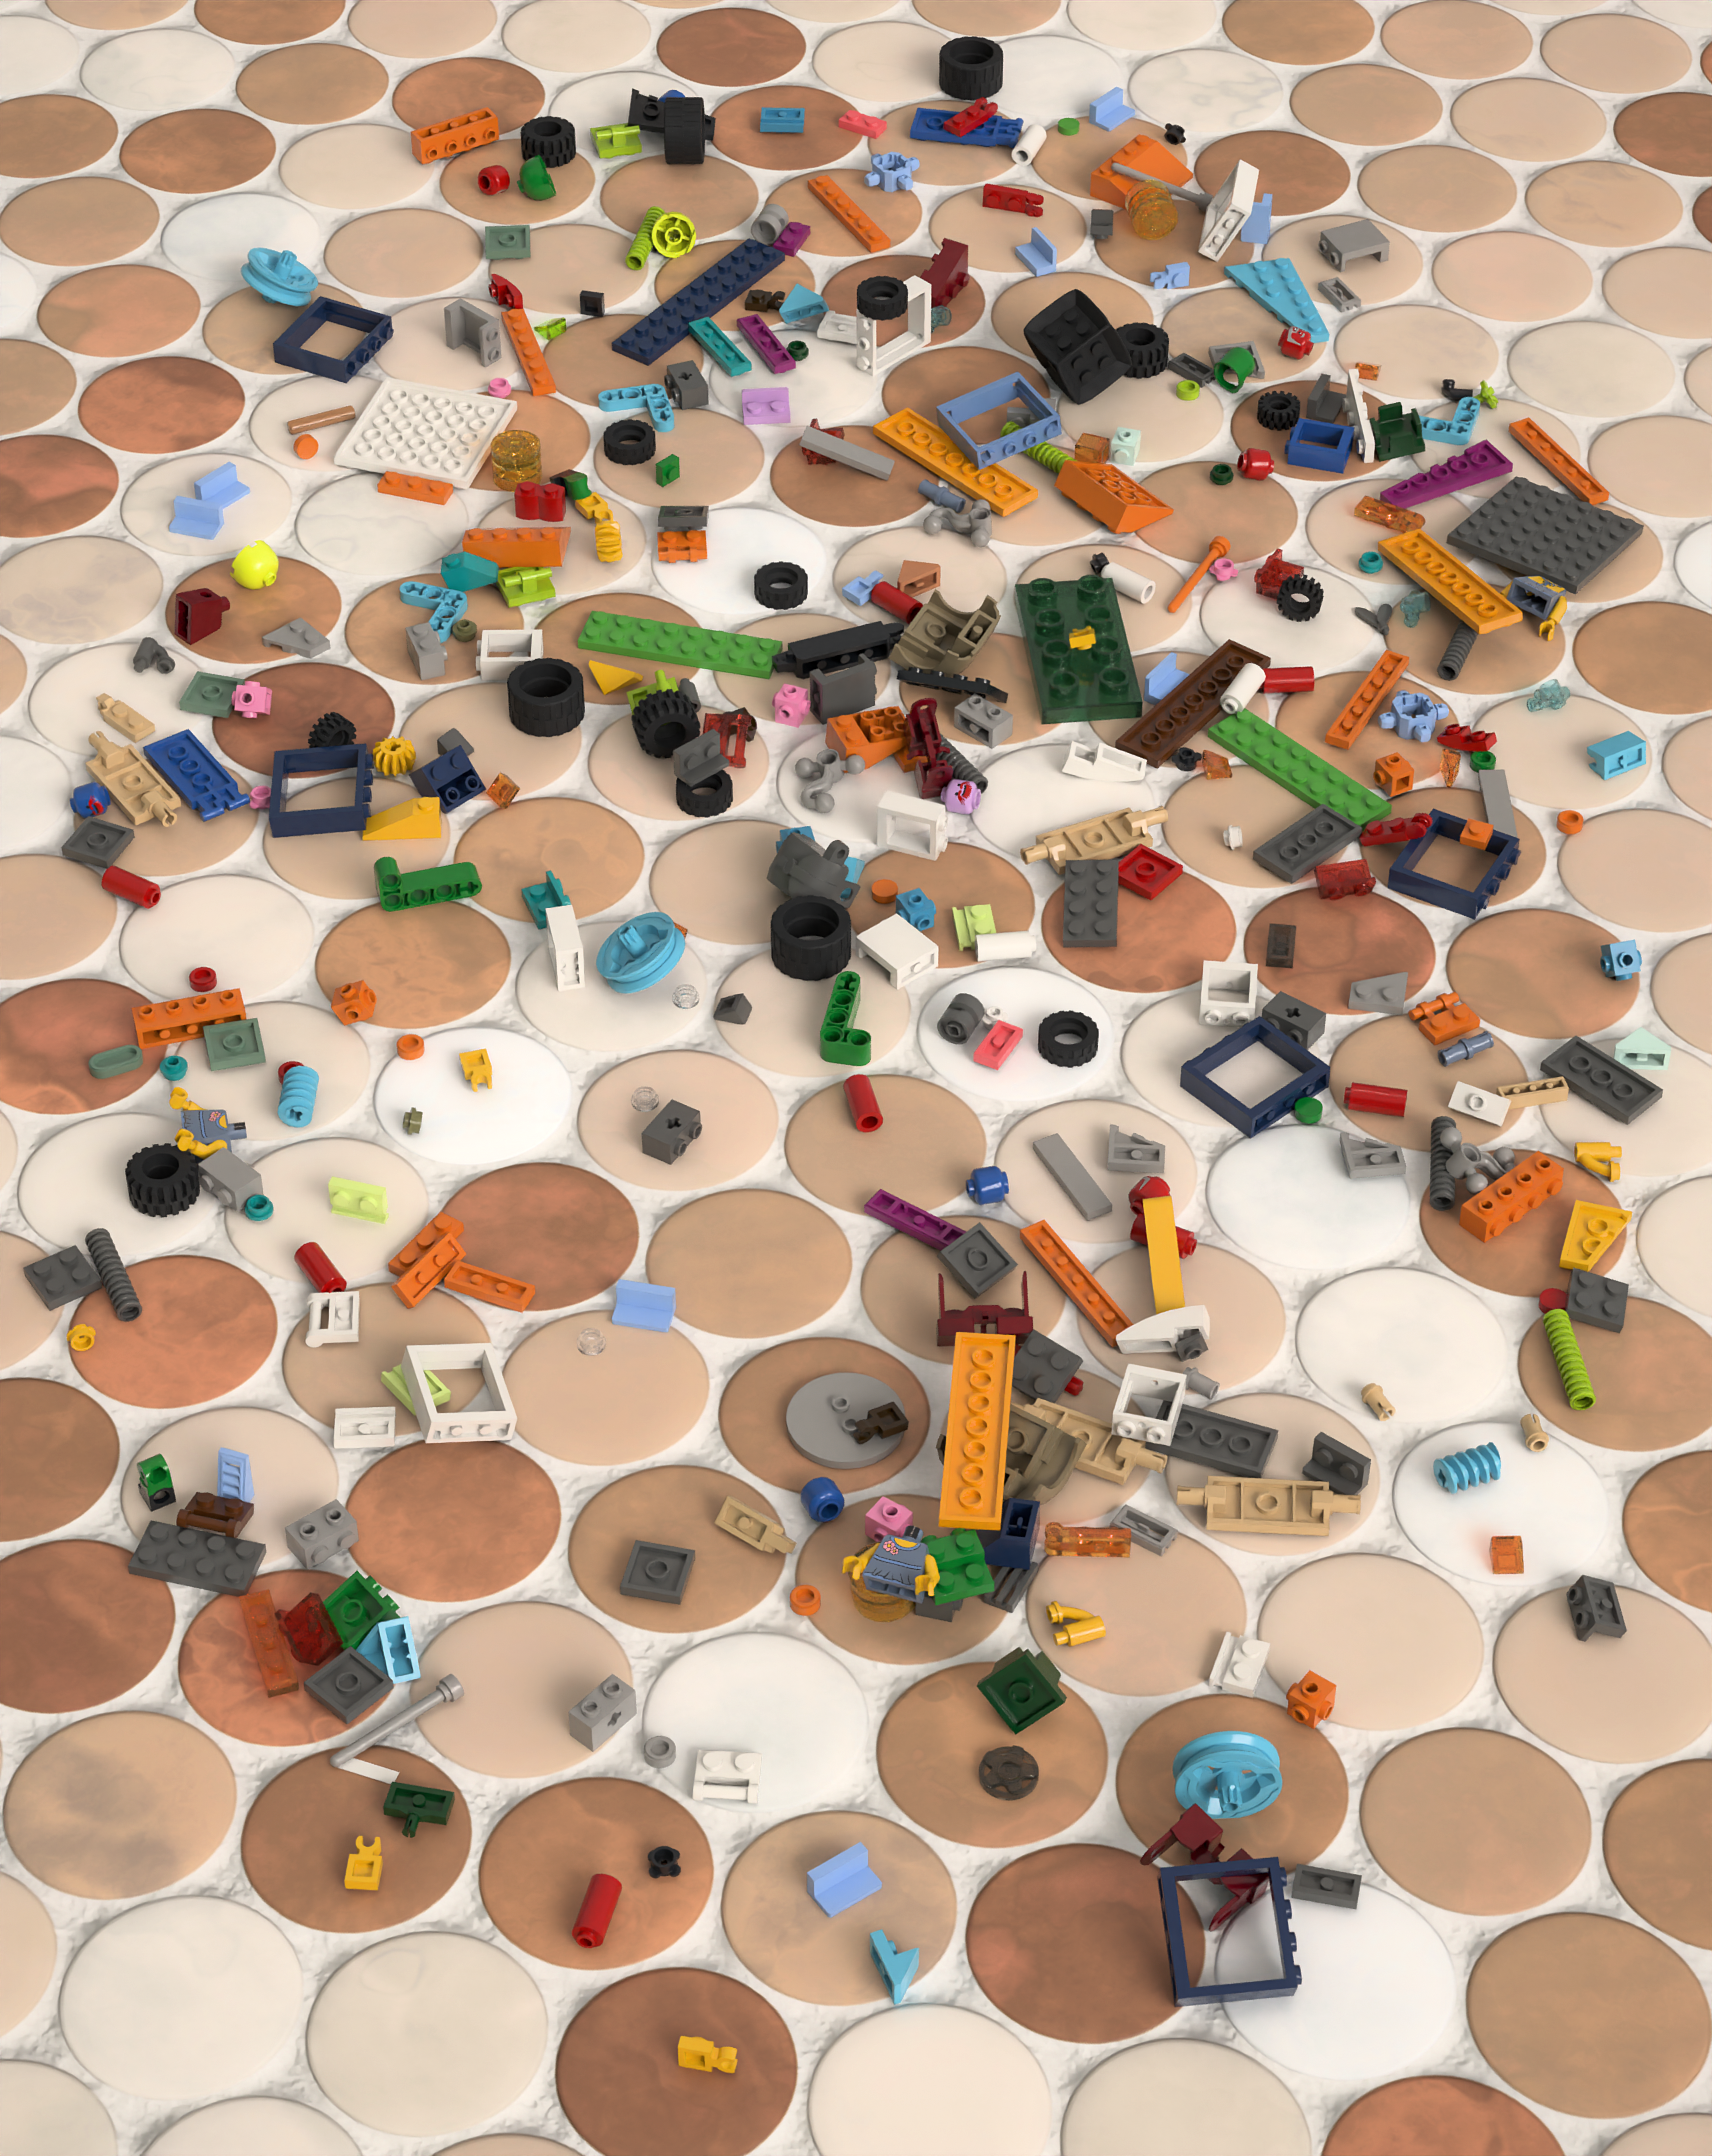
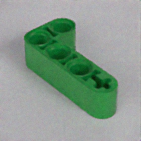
(423, 886)
(837, 1037)

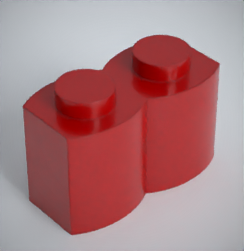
(540, 502)

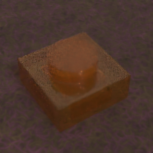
(503, 790)

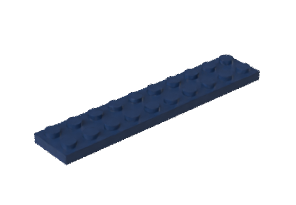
(698, 300)

